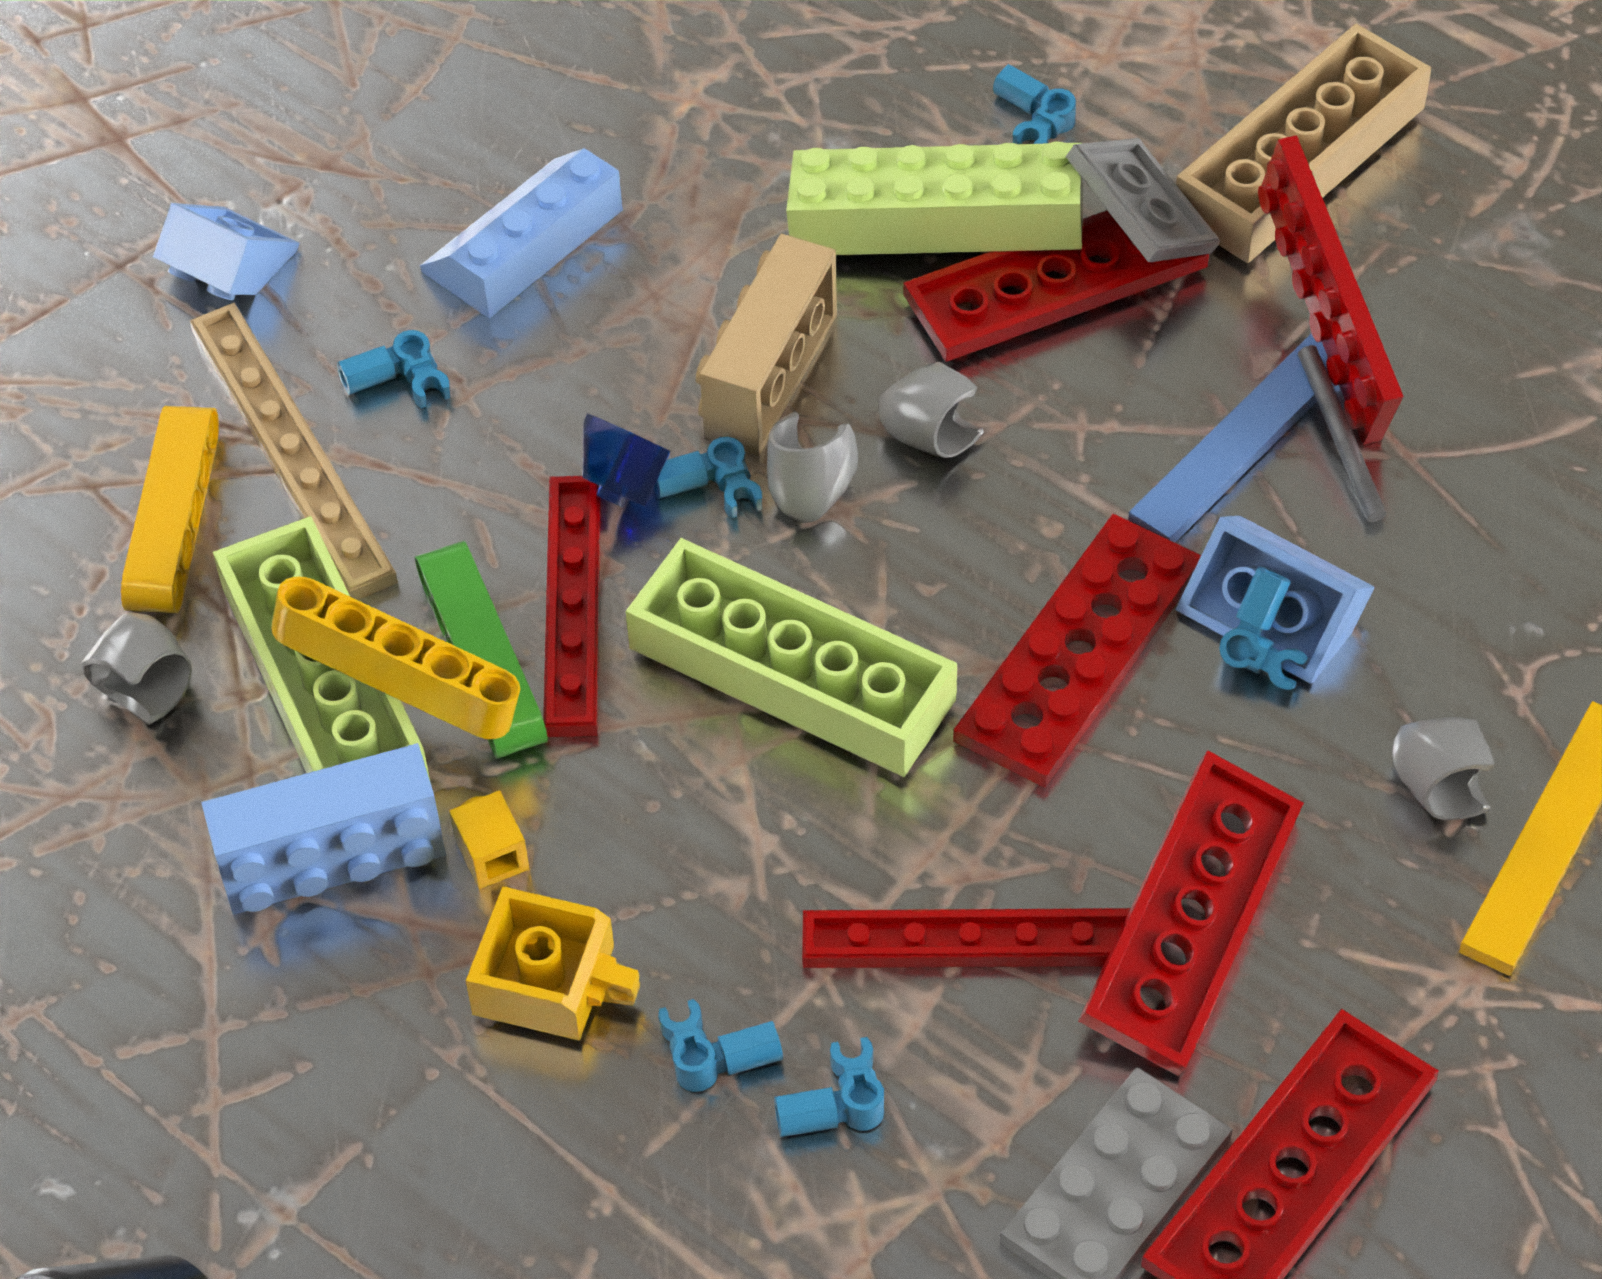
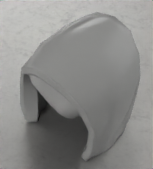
(923, 411)
(809, 479)
(139, 666)
(1442, 764)

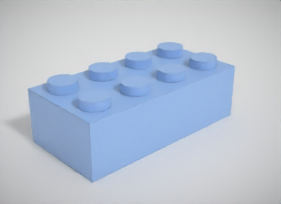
(324, 829)

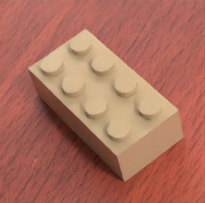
(768, 342)

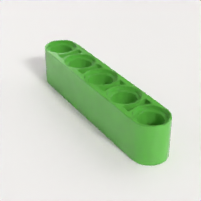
(472, 624)

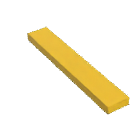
(1540, 852)

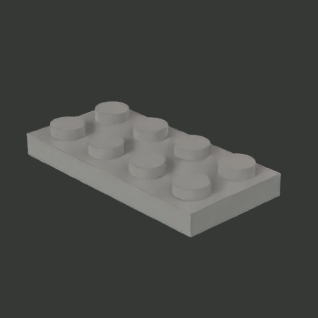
(1117, 1183)

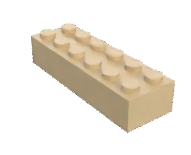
(1338, 109)

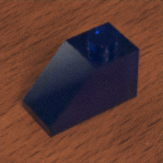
(620, 462)

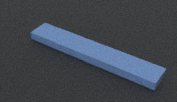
(1228, 449)

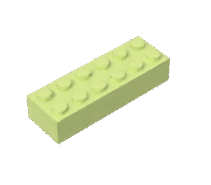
(937, 199)
(792, 656)
(323, 709)

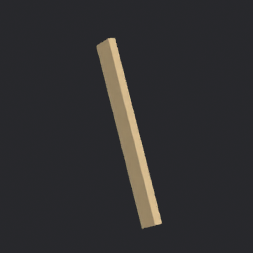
(293, 450)

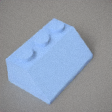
(1315, 612)

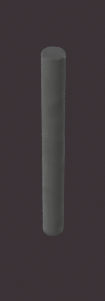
(1342, 434)

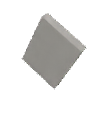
(1143, 199)

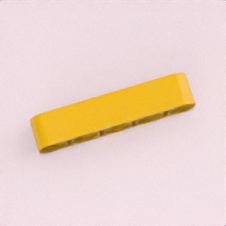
(170, 510)
(395, 657)

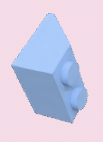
(221, 249)

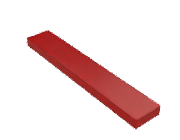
(572, 608)
(960, 937)

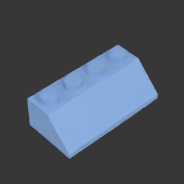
(528, 232)

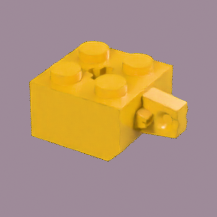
(546, 965)

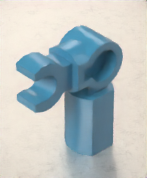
(1051, 110)
(407, 356)
(722, 464)
(1245, 645)
(700, 1061)
(856, 1103)

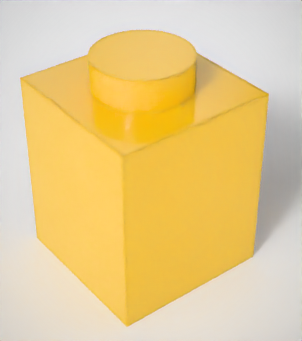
(489, 839)

